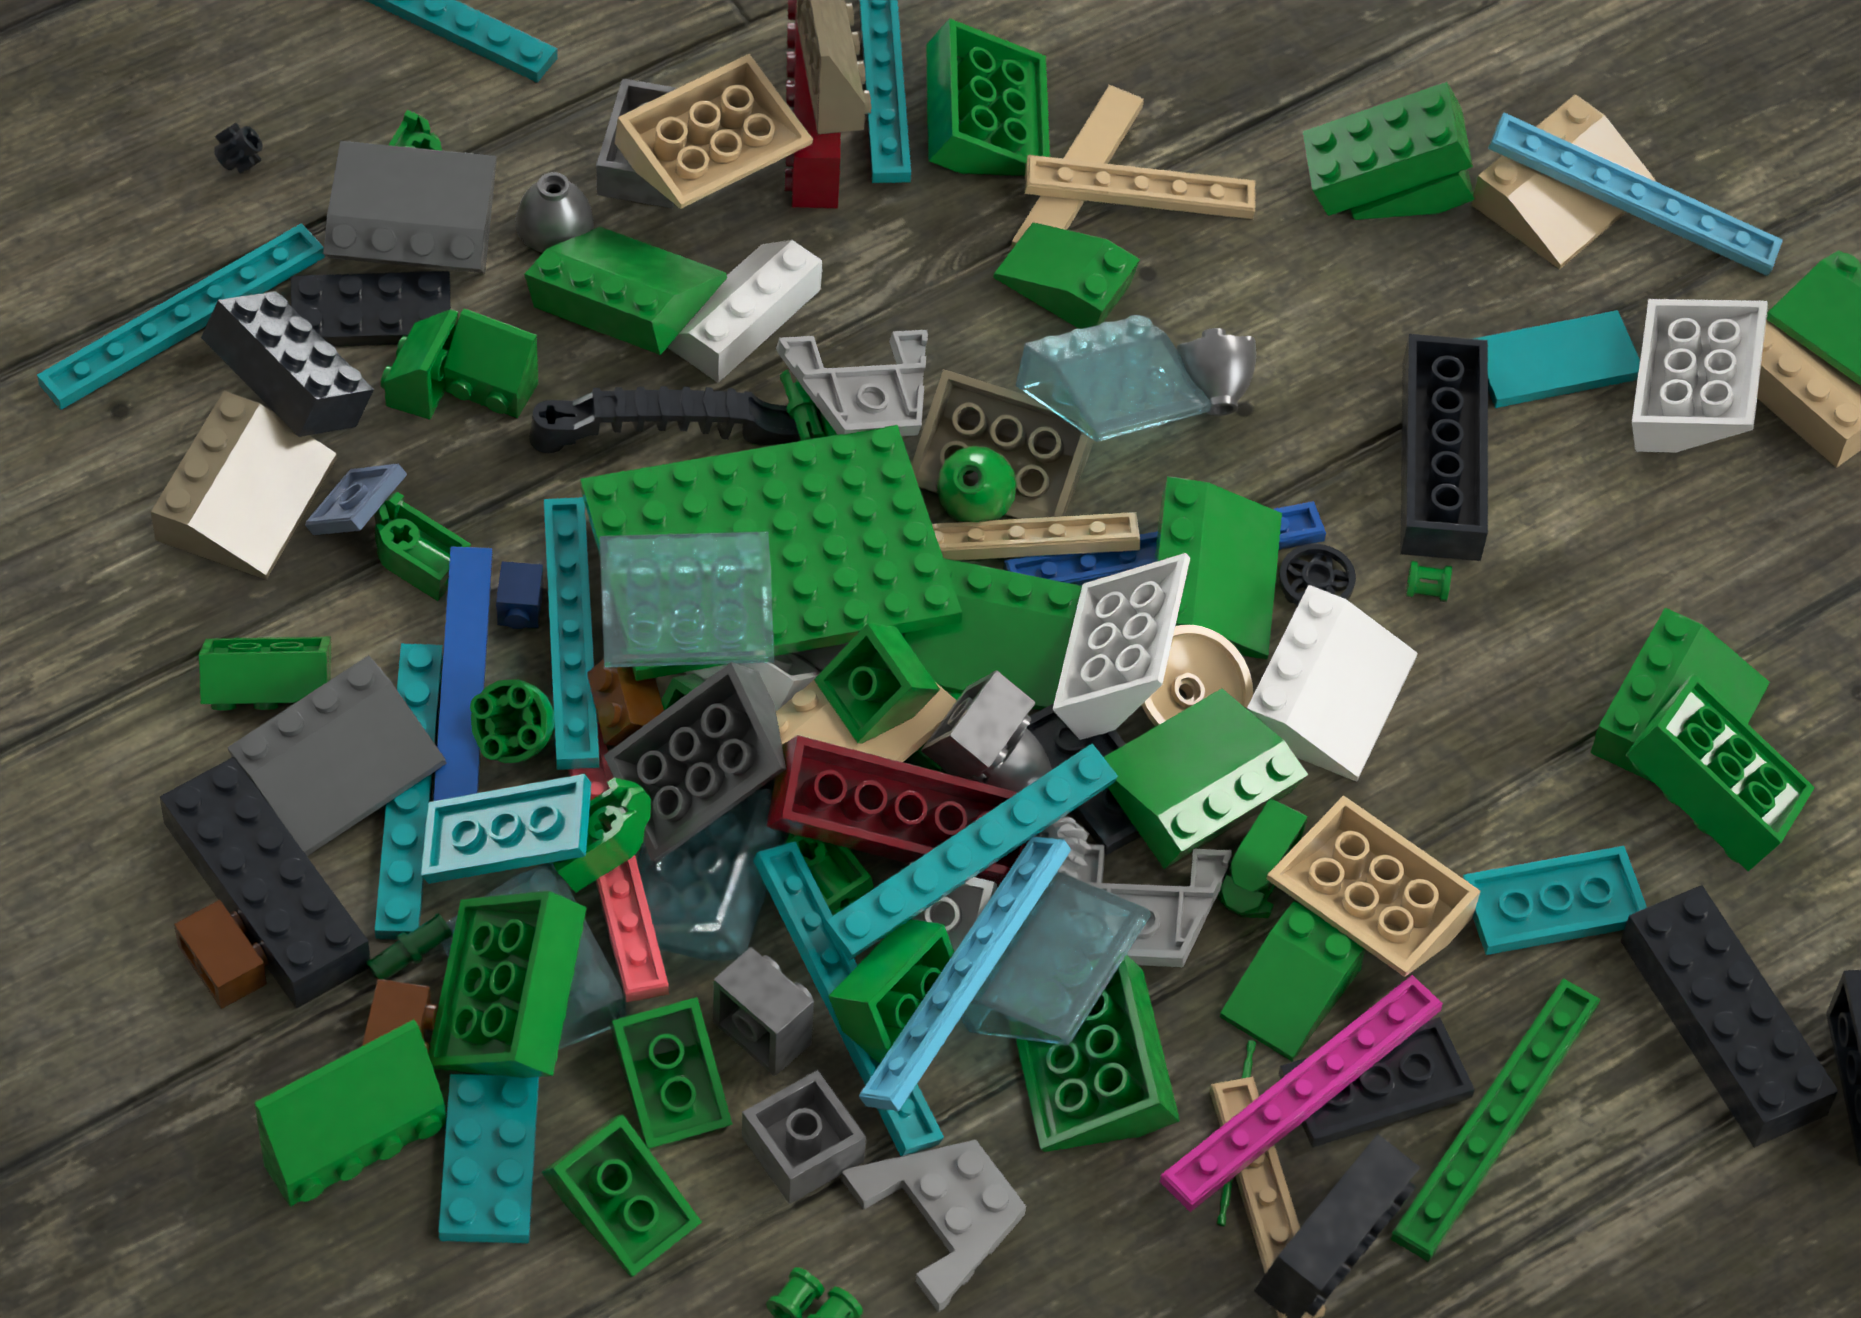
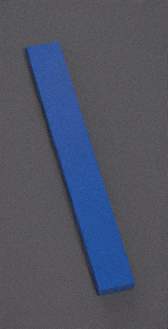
(1299, 527)
(463, 669)

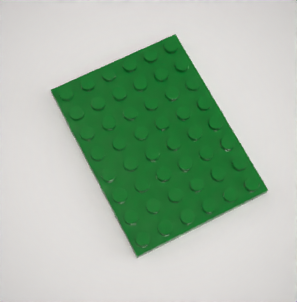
(839, 522)

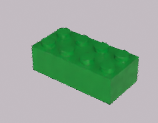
(1387, 149)

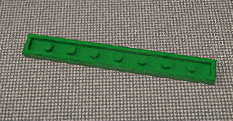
(1495, 1120)

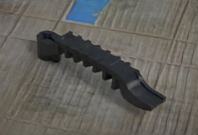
(565, 422)

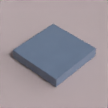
(355, 499)

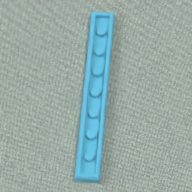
(1635, 194)
(964, 974)

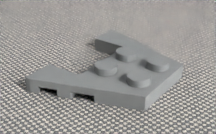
(864, 395)
(1175, 910)
(960, 1199)

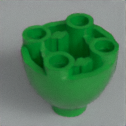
(988, 497)
(511, 720)

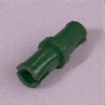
(410, 948)

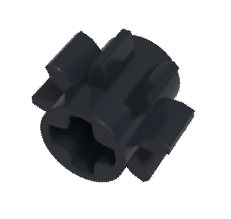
(238, 148)

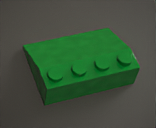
(984, 102)
(621, 287)
(1826, 312)
(1230, 564)
(1006, 626)
(1665, 662)
(1721, 773)
(1201, 775)
(507, 985)
(1110, 1075)
(350, 1114)

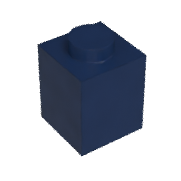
(519, 595)

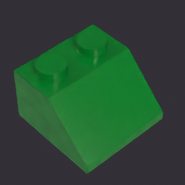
(492, 364)
(417, 375)
(876, 682)

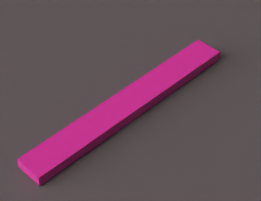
(1300, 1093)

